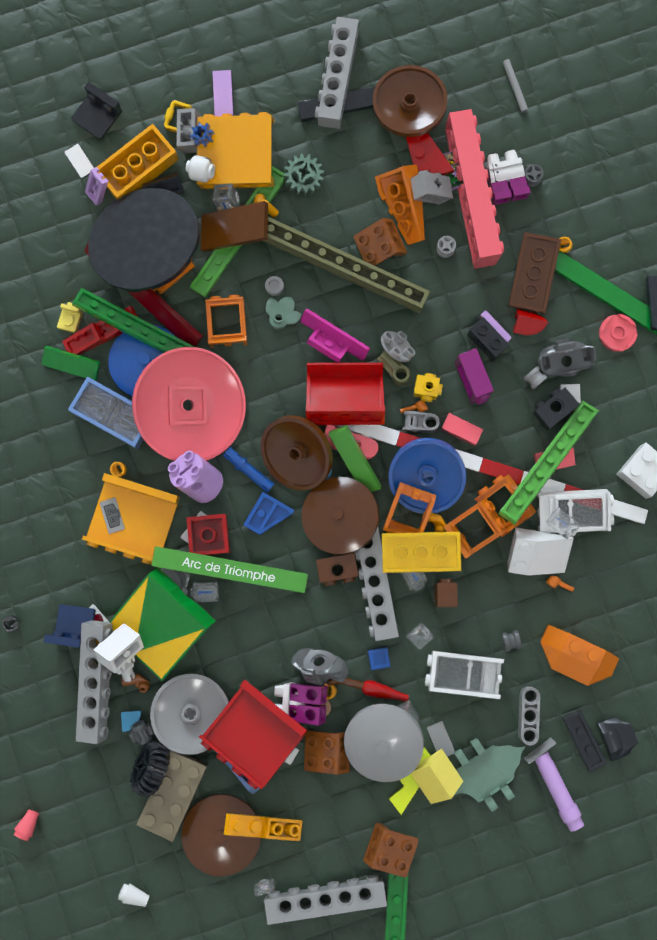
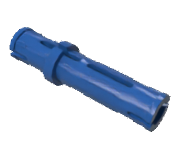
(250, 471)

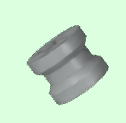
(446, 242)
(535, 377)

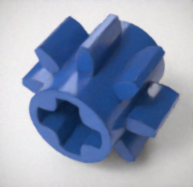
(197, 133)

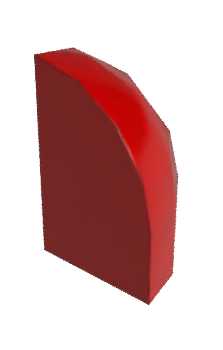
(528, 323)

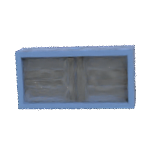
(107, 412)

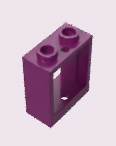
(474, 376)

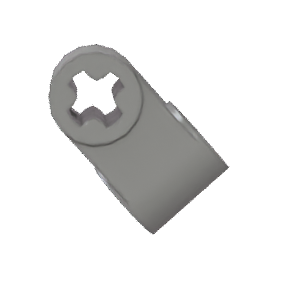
(418, 423)

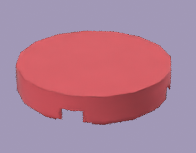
(618, 332)

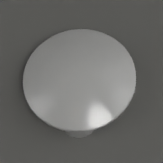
(397, 346)

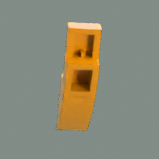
(262, 827)

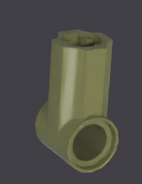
(393, 367)

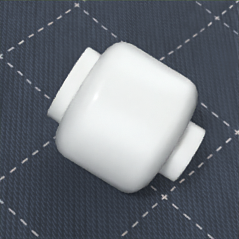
(200, 169)

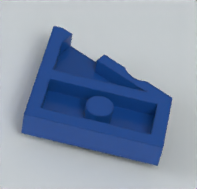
(267, 514)

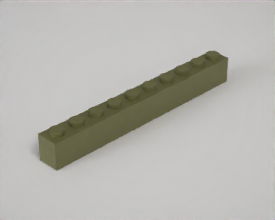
(346, 266)

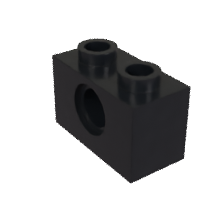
(488, 339)
(565, 402)

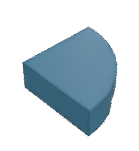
(129, 718)

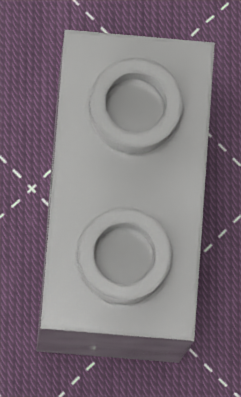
(185, 121)
(431, 187)

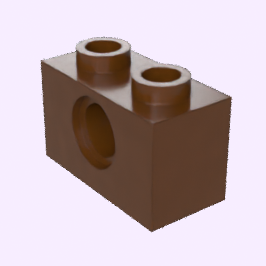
(325, 567)
(445, 593)

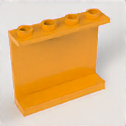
(239, 150)
(145, 515)

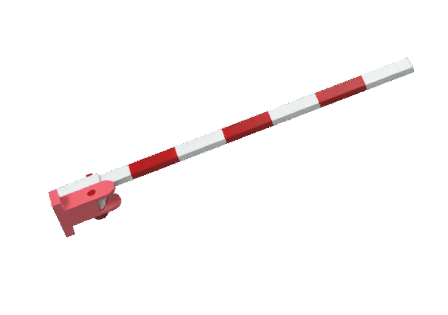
(366, 433)

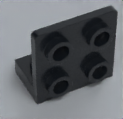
(97, 111)

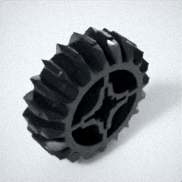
(149, 769)

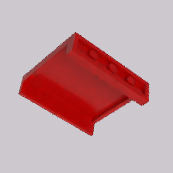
(345, 394)
(253, 736)

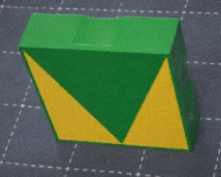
(164, 620)

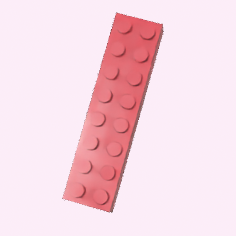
(474, 191)

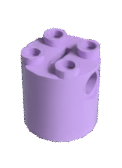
(195, 477)

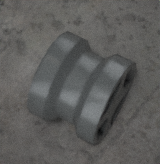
(534, 171)
(511, 640)

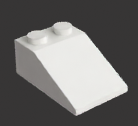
(538, 552)

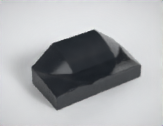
(617, 737)

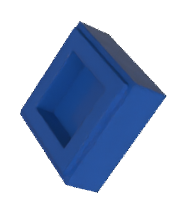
(379, 658)

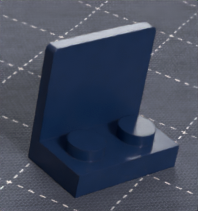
(69, 625)

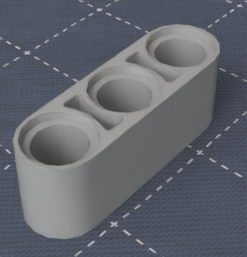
(533, 724)

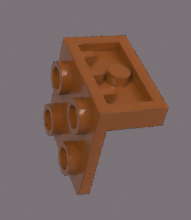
(380, 242)
(325, 753)
(390, 851)

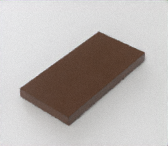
(234, 226)
(534, 272)

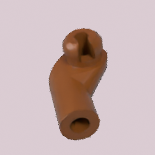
(139, 681)

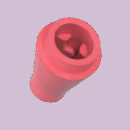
(26, 826)

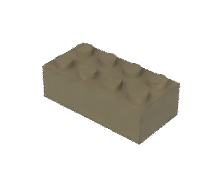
(169, 804)

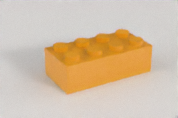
(138, 162)

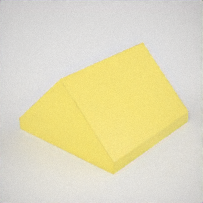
(437, 777)

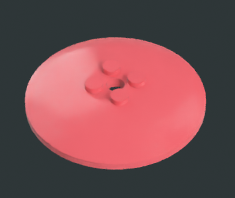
(215, 399)

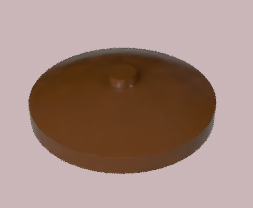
(410, 101)
(296, 452)
(340, 515)
(205, 838)

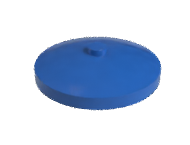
(128, 360)
(429, 467)

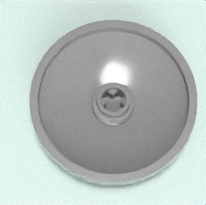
(185, 711)
(384, 743)

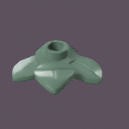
(283, 309)

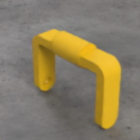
(169, 114)

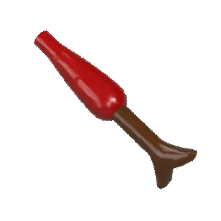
(373, 689)

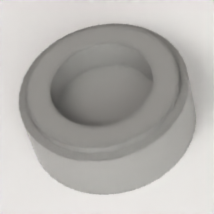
(274, 286)

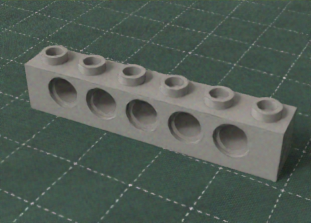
(343, 29)
(389, 629)
(87, 689)
(356, 902)

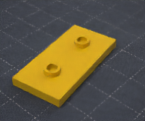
(421, 552)

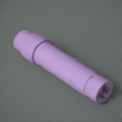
(567, 808)

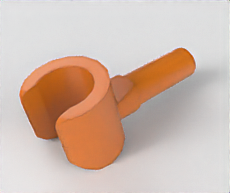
(420, 406)
(553, 581)

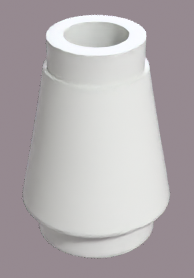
(131, 895)

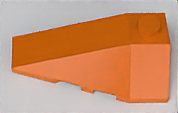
(397, 192)

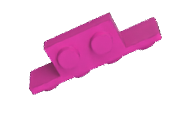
(332, 340)

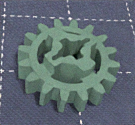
(312, 177)

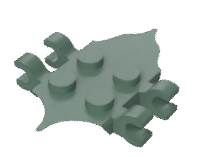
(488, 771)

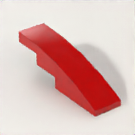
(92, 336)

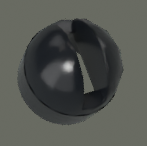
(11, 627)

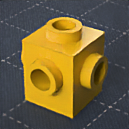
(424, 393)

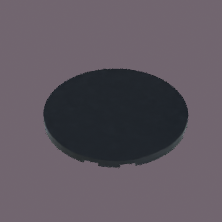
(144, 239)

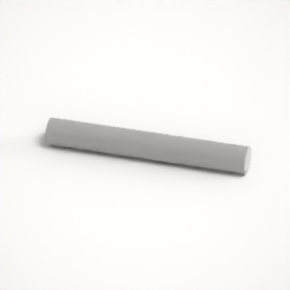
(515, 86)

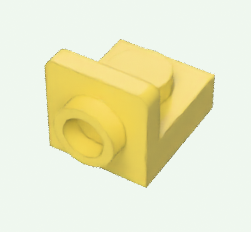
(69, 318)

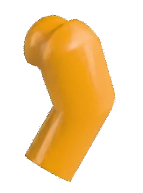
(272, 211)
(438, 522)

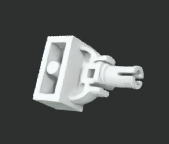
(119, 650)

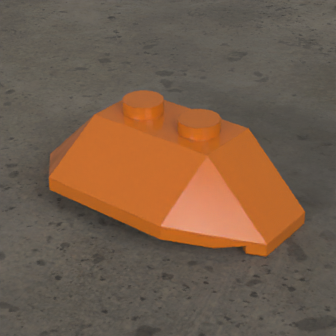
(577, 657)

